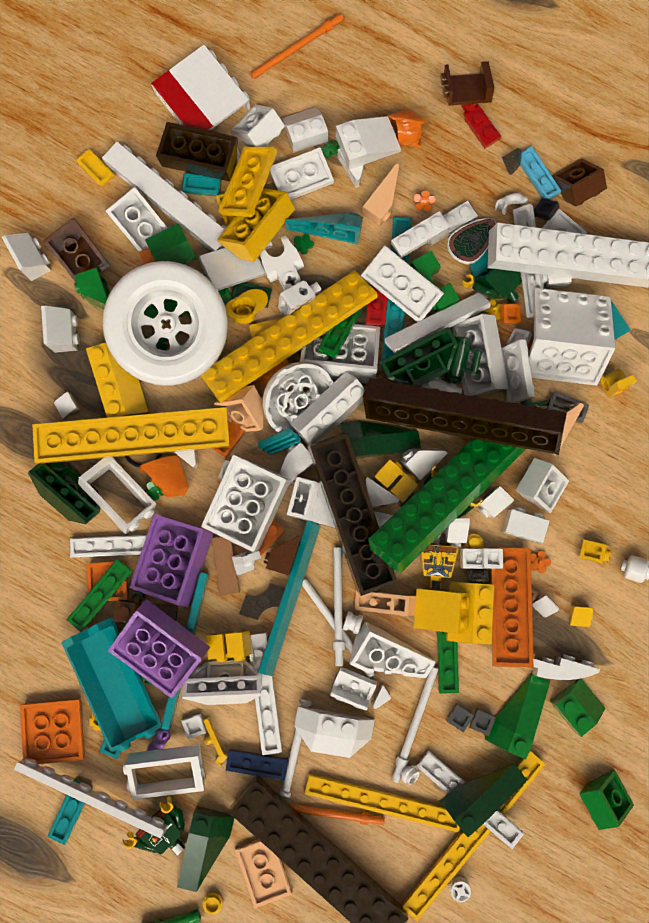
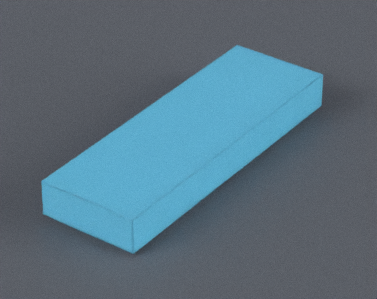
(539, 174)

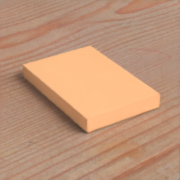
(262, 873)

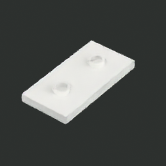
(402, 284)

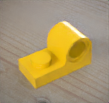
(616, 382)

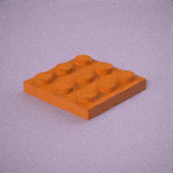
(52, 731)

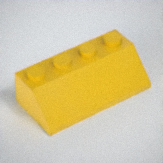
(250, 235)
(117, 388)

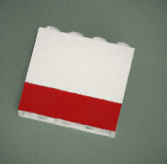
(200, 91)

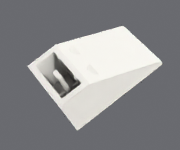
(309, 503)

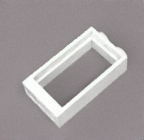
(98, 470)
(164, 757)

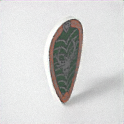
(470, 240)

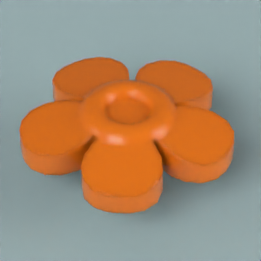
(424, 201)
(539, 562)

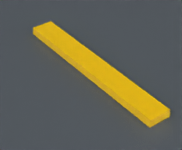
(380, 802)

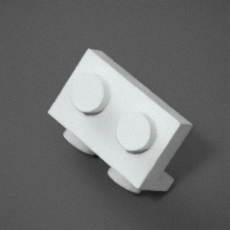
(353, 688)

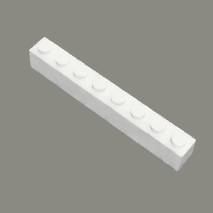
(164, 196)

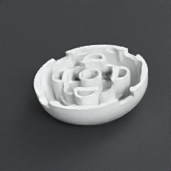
(277, 394)

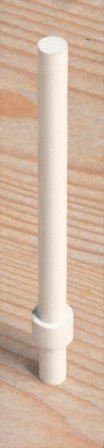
(329, 617)
(338, 645)
(402, 761)

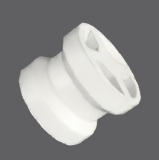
(352, 622)
(461, 893)

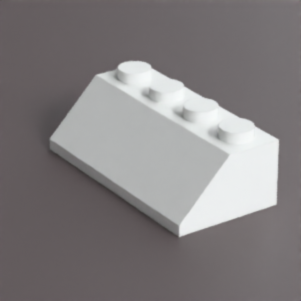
(491, 372)
(329, 409)

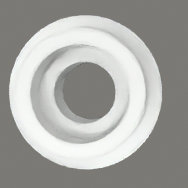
(410, 774)

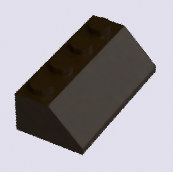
(198, 151)

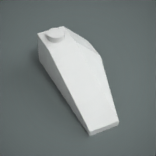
(384, 653)

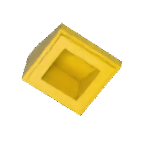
(581, 616)

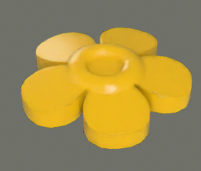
(494, 309)

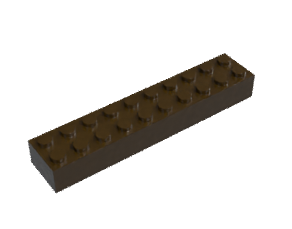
(465, 415)
(314, 856)

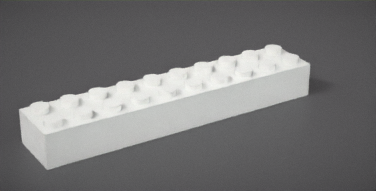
(568, 255)

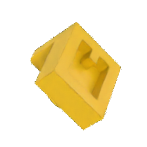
(595, 552)

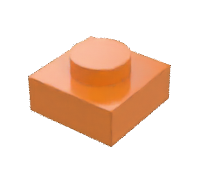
(510, 313)

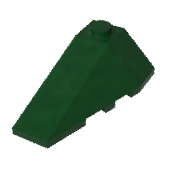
(376, 439)
(479, 799)
(205, 841)

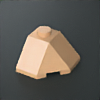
(245, 409)

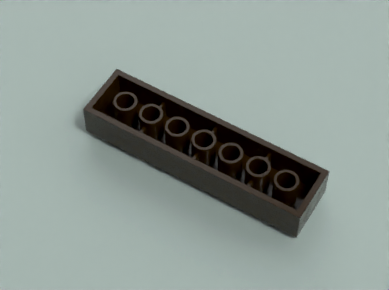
(350, 511)

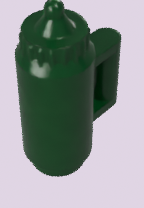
(460, 359)

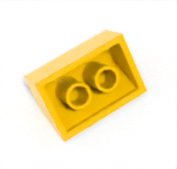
(478, 614)

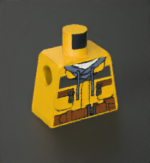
(438, 563)

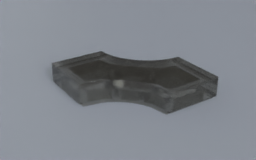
(255, 605)

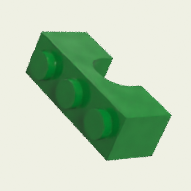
(428, 266)

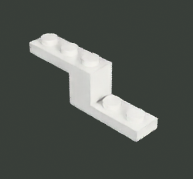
(433, 229)

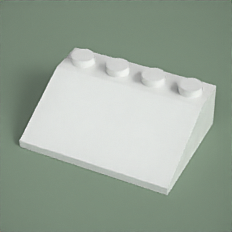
(356, 356)
(245, 503)

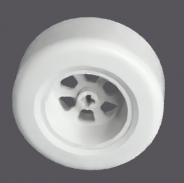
(152, 285)

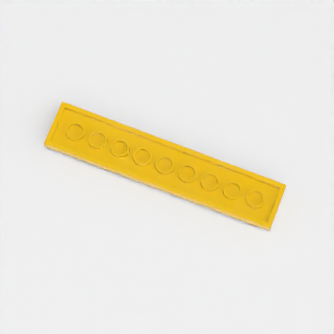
(288, 336)
(131, 435)

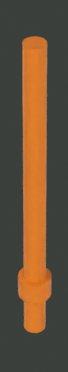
(325, 27)
(363, 817)

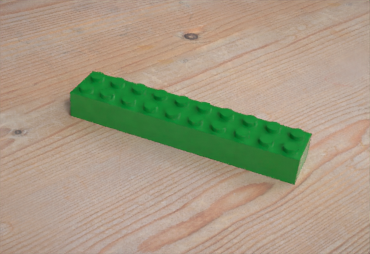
(441, 502)

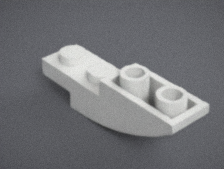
(563, 669)

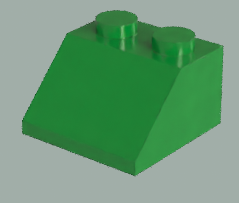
(170, 246)
(92, 287)
(578, 707)
(607, 800)

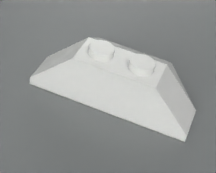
(223, 683)
(333, 731)

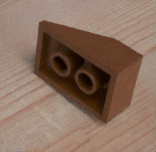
(75, 249)

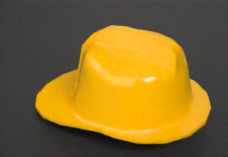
(246, 306)

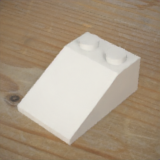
(366, 140)
(135, 218)

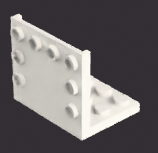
(571, 336)

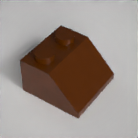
(580, 182)
(282, 556)

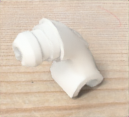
(515, 198)

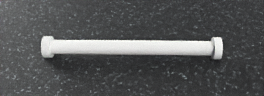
(285, 791)

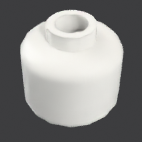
(636, 569)

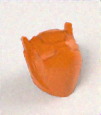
(407, 127)

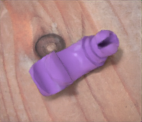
(160, 740)

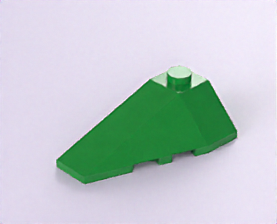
(518, 720)

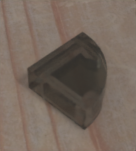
(512, 160)

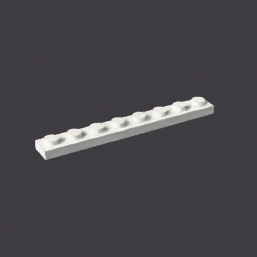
(95, 799)

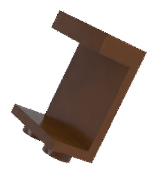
(468, 88)

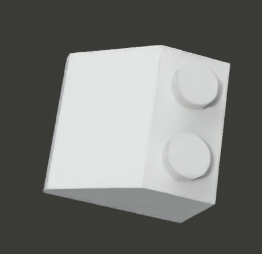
(258, 126)
(305, 129)
(27, 255)
(59, 329)
(542, 485)

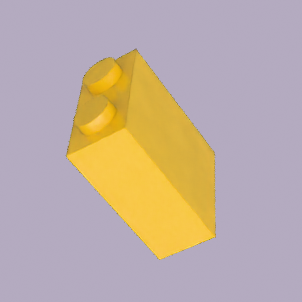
(441, 611)

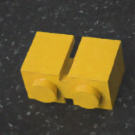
(389, 473)
(229, 645)

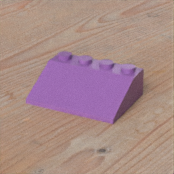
(171, 560)
(158, 648)

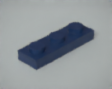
(256, 764)

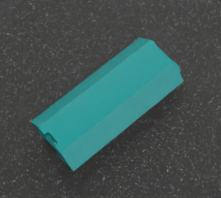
(111, 687)

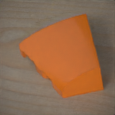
(167, 475)

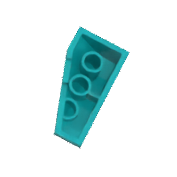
(335, 226)

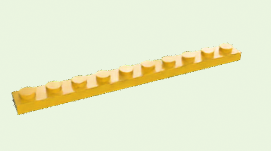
(461, 850)

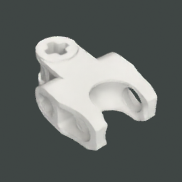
(284, 266)

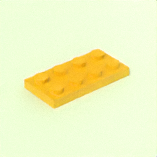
(248, 181)

